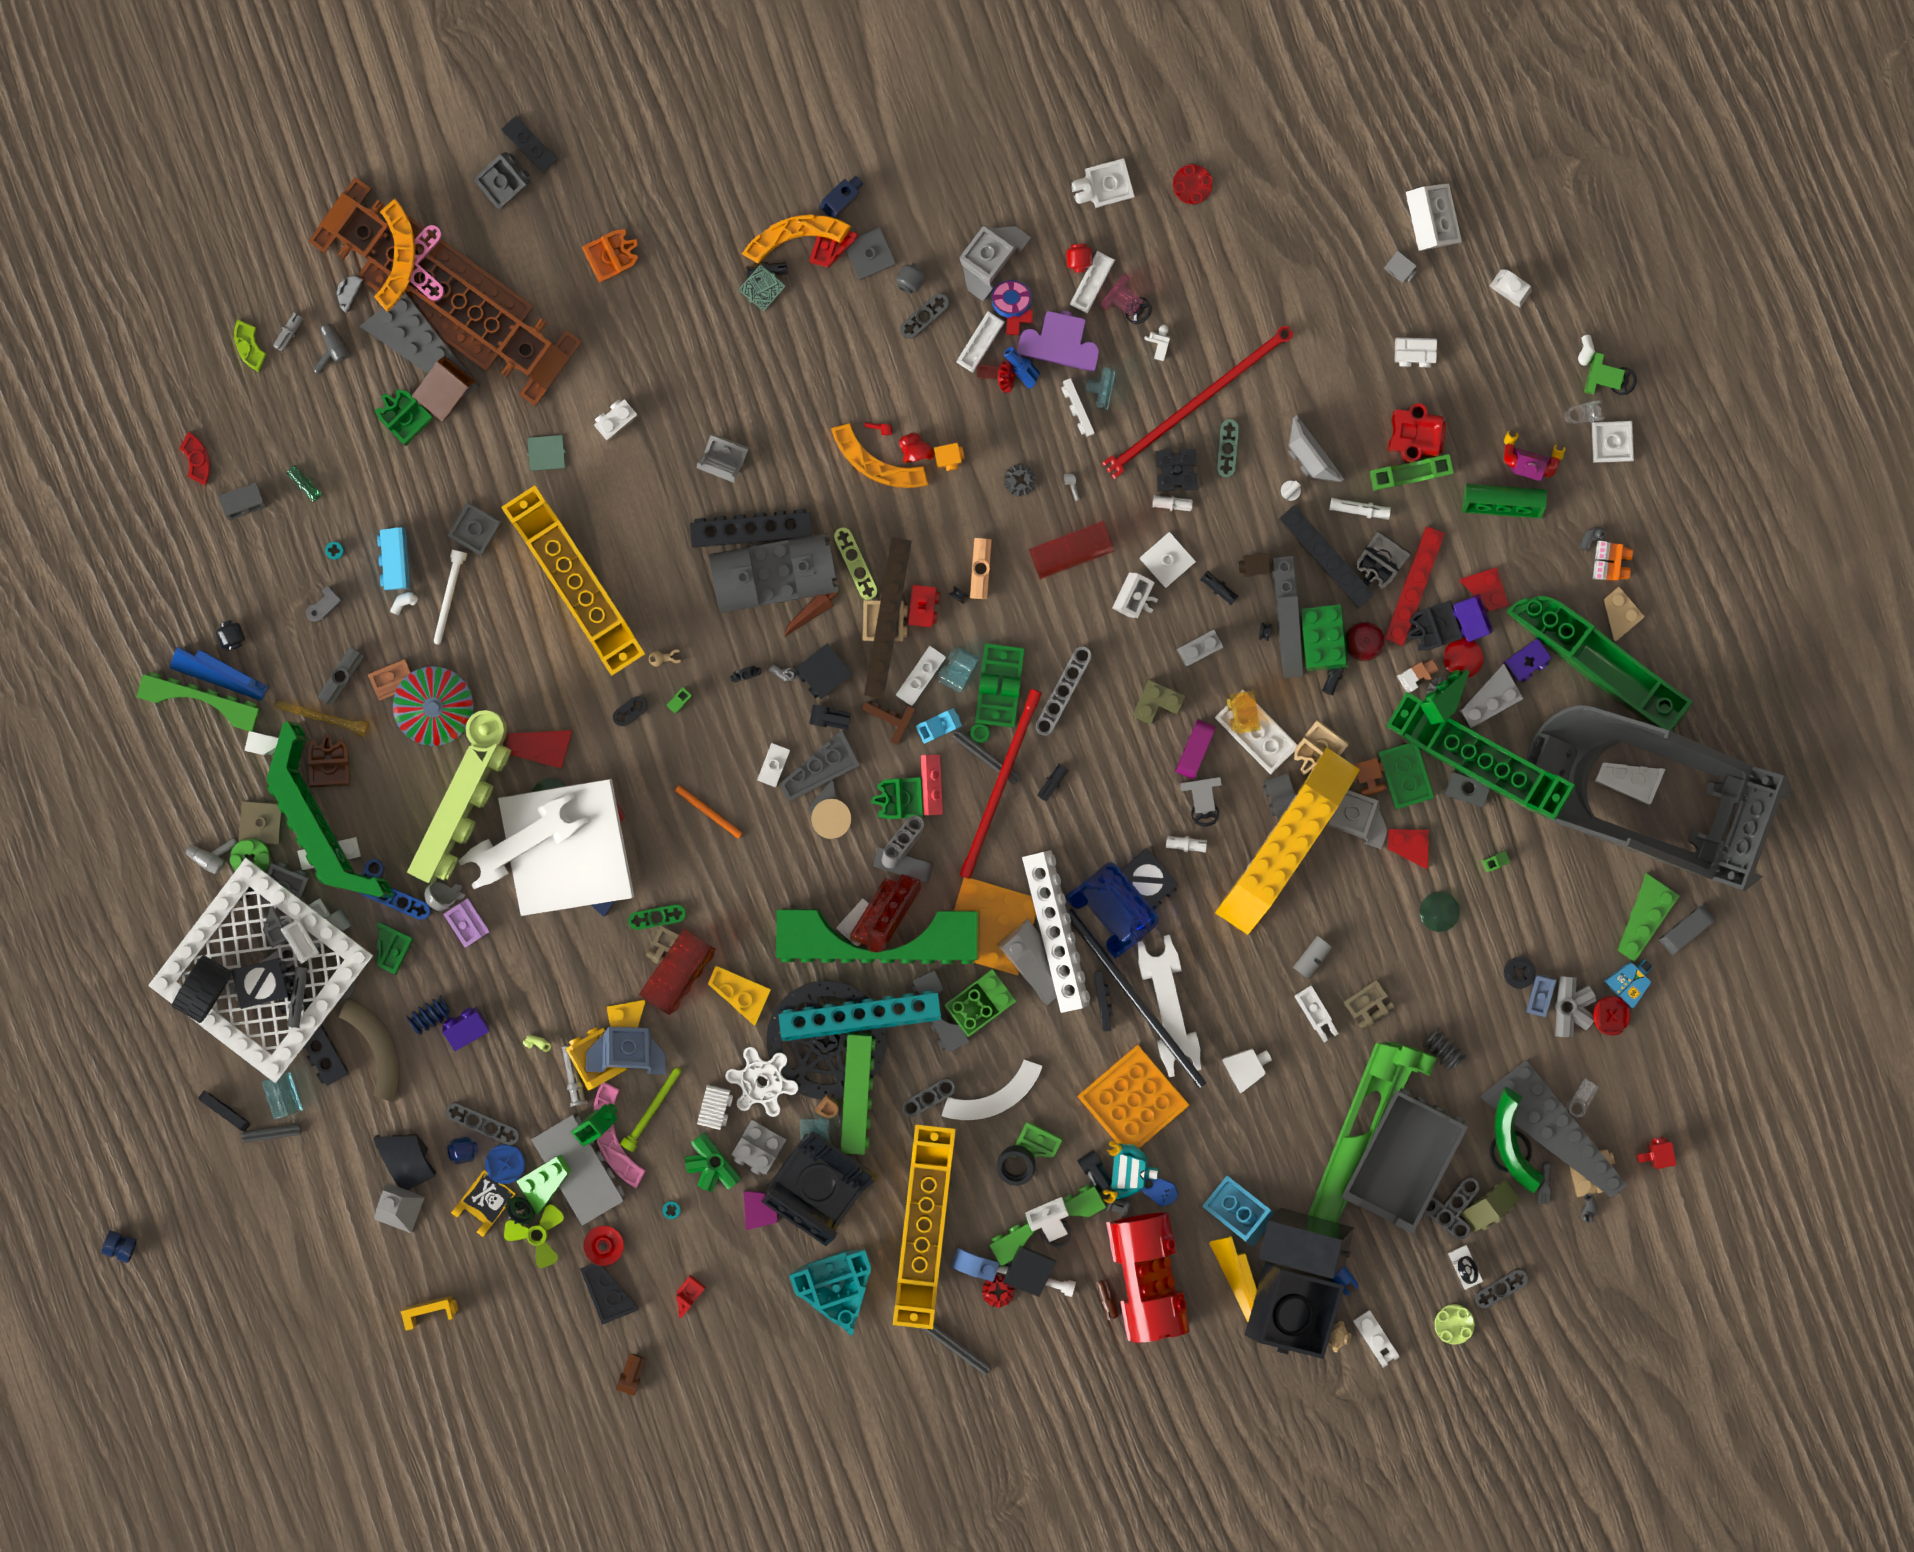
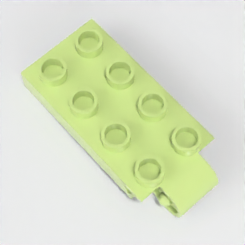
(468, 788)

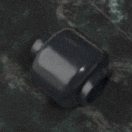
(230, 635)

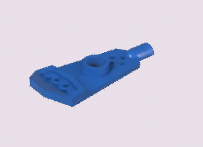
(1158, 1190)

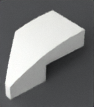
(261, 743)

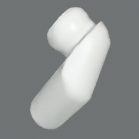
(1588, 350)
(402, 600)

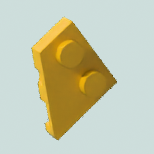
(626, 1014)

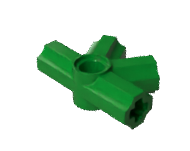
(710, 1172)

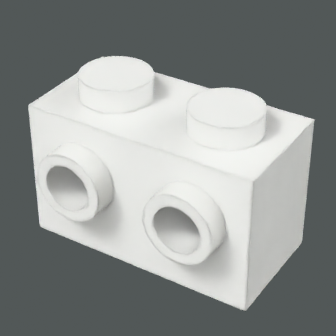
(616, 420)

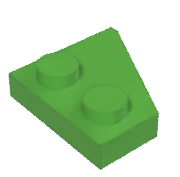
(1038, 1140)

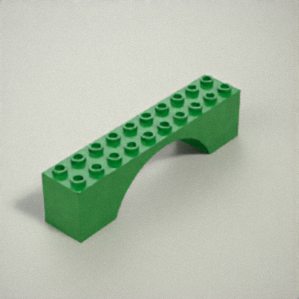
(810, 937)

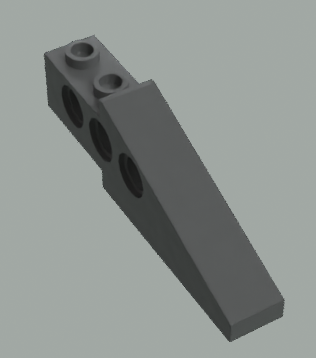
(1287, 616)

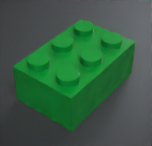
(1324, 638)

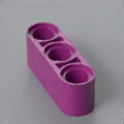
(1195, 749)

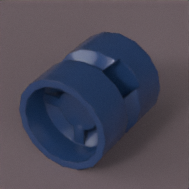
(119, 1246)

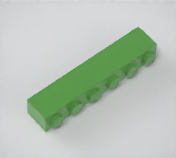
(856, 1093)

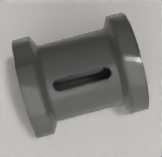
(1119, 1206)

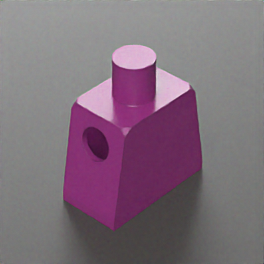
(756, 1212)

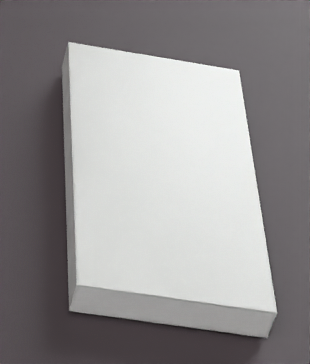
(1268, 745)

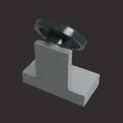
(1203, 799)

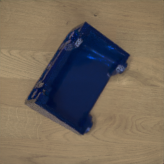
(1116, 906)

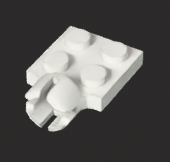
(1104, 184)

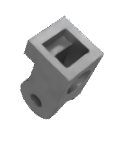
(323, 607)

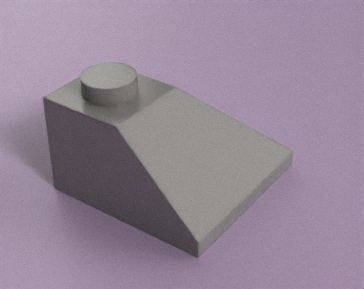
(399, 1207)

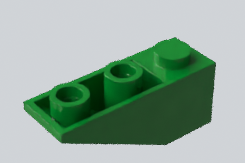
(1445, 699)

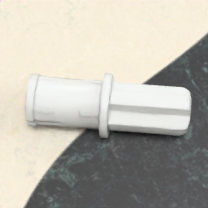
(1172, 503)

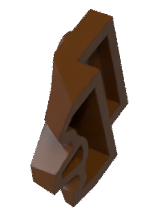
(328, 763)

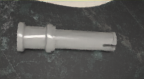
(573, 1087)

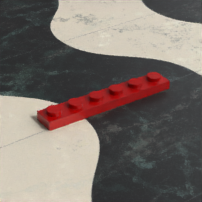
(1414, 585)

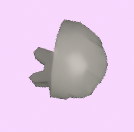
(441, 896)

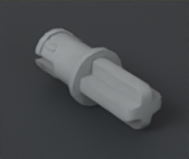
(288, 332)

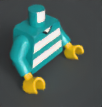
(1129, 1171)

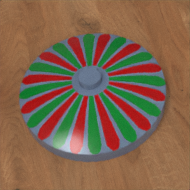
(432, 705)

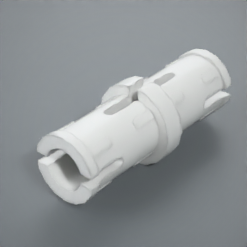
(1186, 844)

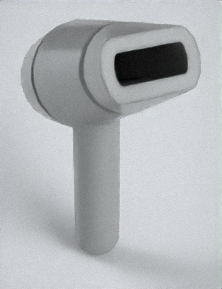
(210, 860)

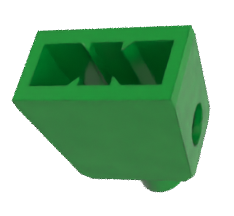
(600, 1120)

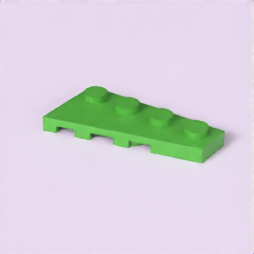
(1648, 913)

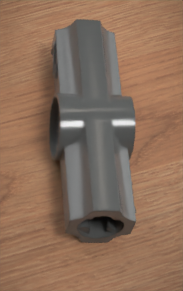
(334, 688)

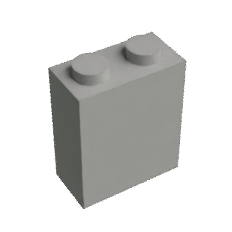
(1199, 648)

